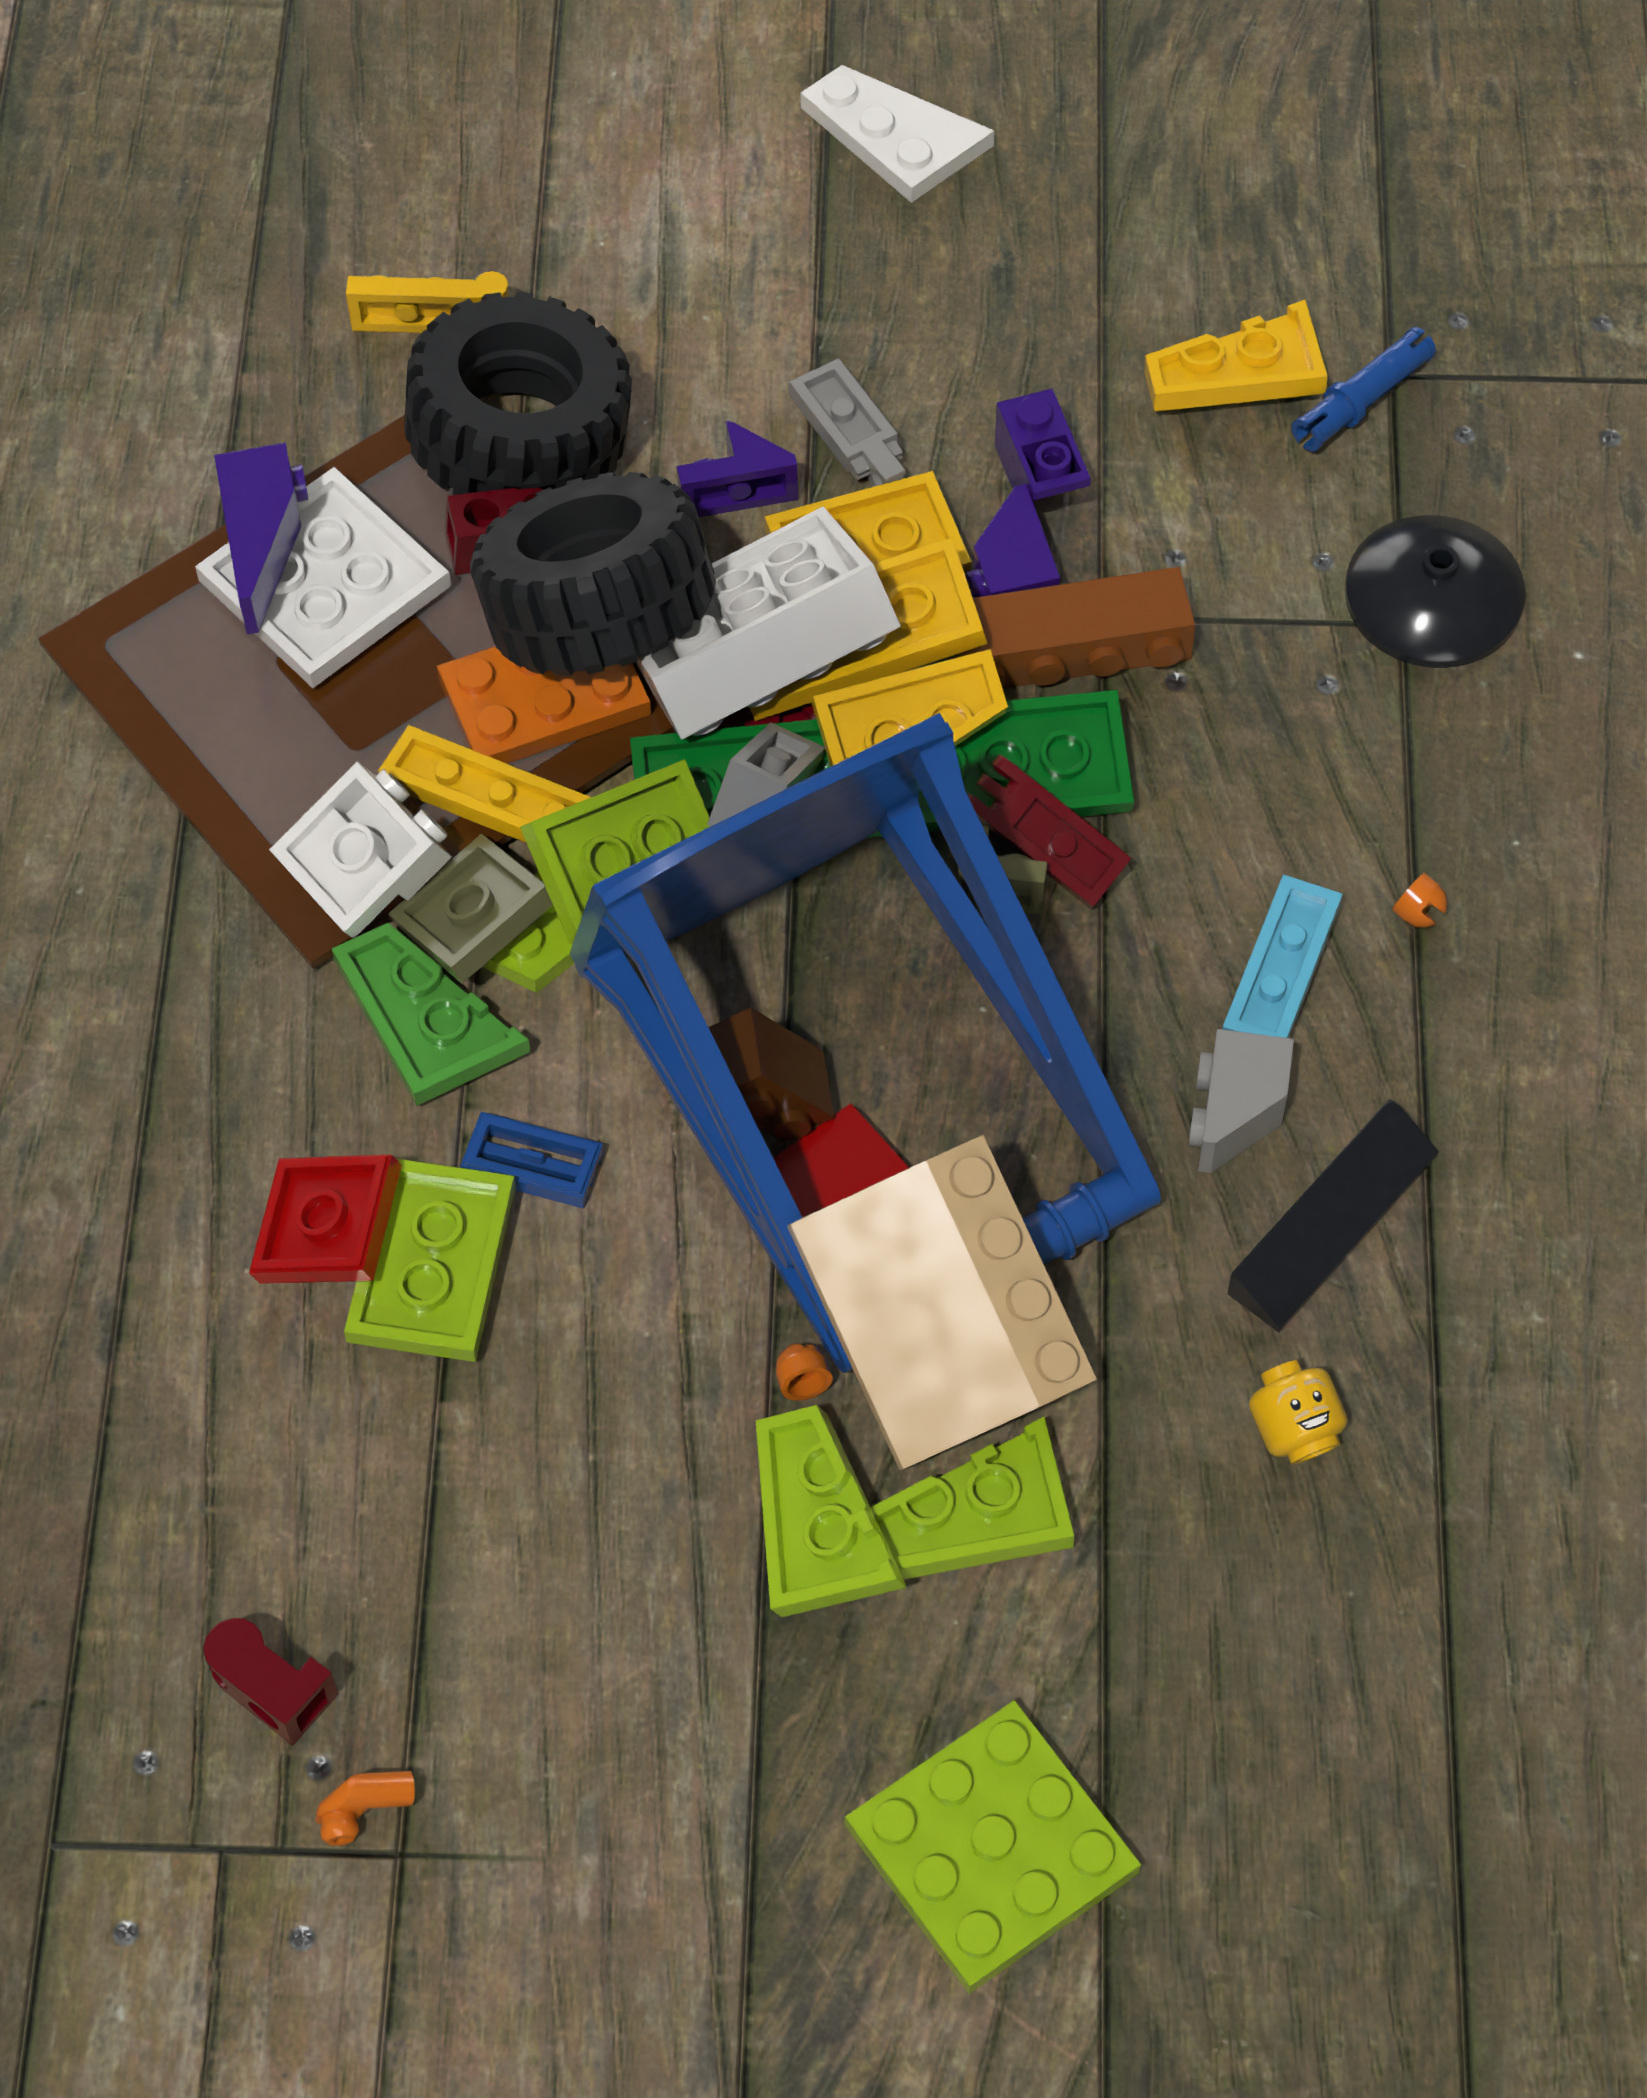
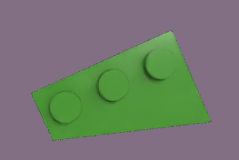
(421, 1016)

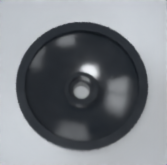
(1432, 612)

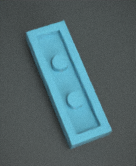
(1284, 959)

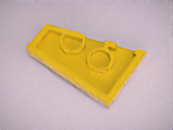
(1250, 365)
(865, 714)

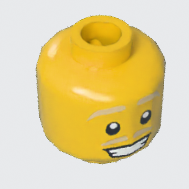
(1298, 1412)

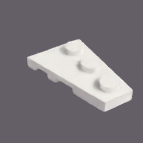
(893, 131)

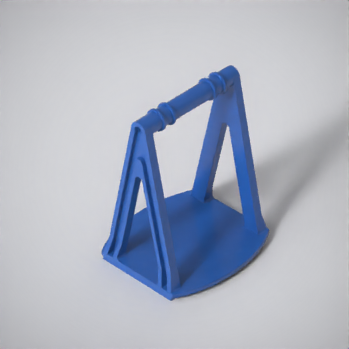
(780, 840)

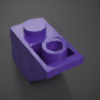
(1038, 445)

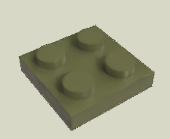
(472, 908)

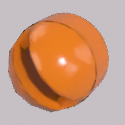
(1418, 899)
(802, 1372)

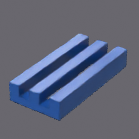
(527, 1181)

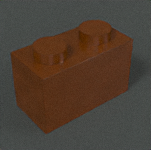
(776, 1074)

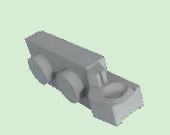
(849, 423)

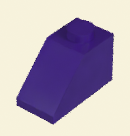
(1012, 550)

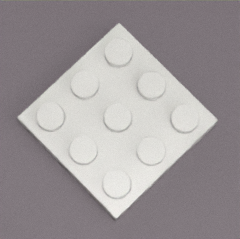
(343, 582)

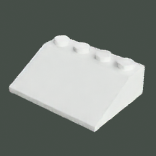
(774, 618)

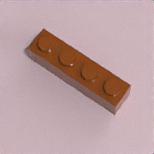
(1087, 627)

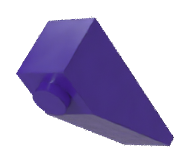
(261, 521)

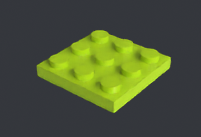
(992, 1846)

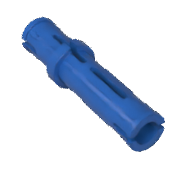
(1346, 402)

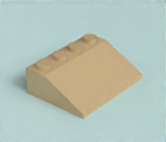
(941, 1302)

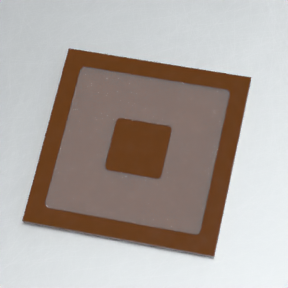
(254, 744)

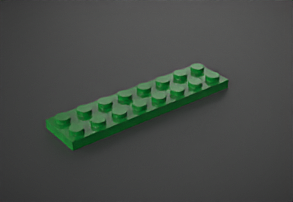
(1061, 741)

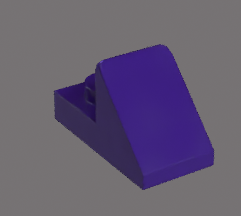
(750, 477)

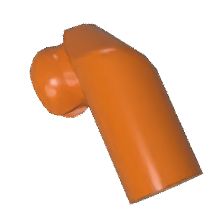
(355, 1796)

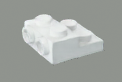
(362, 848)

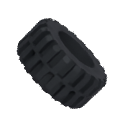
(524, 349)
(593, 573)

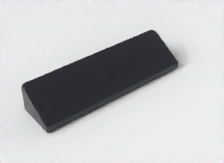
(1332, 1217)

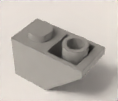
(1245, 1094)

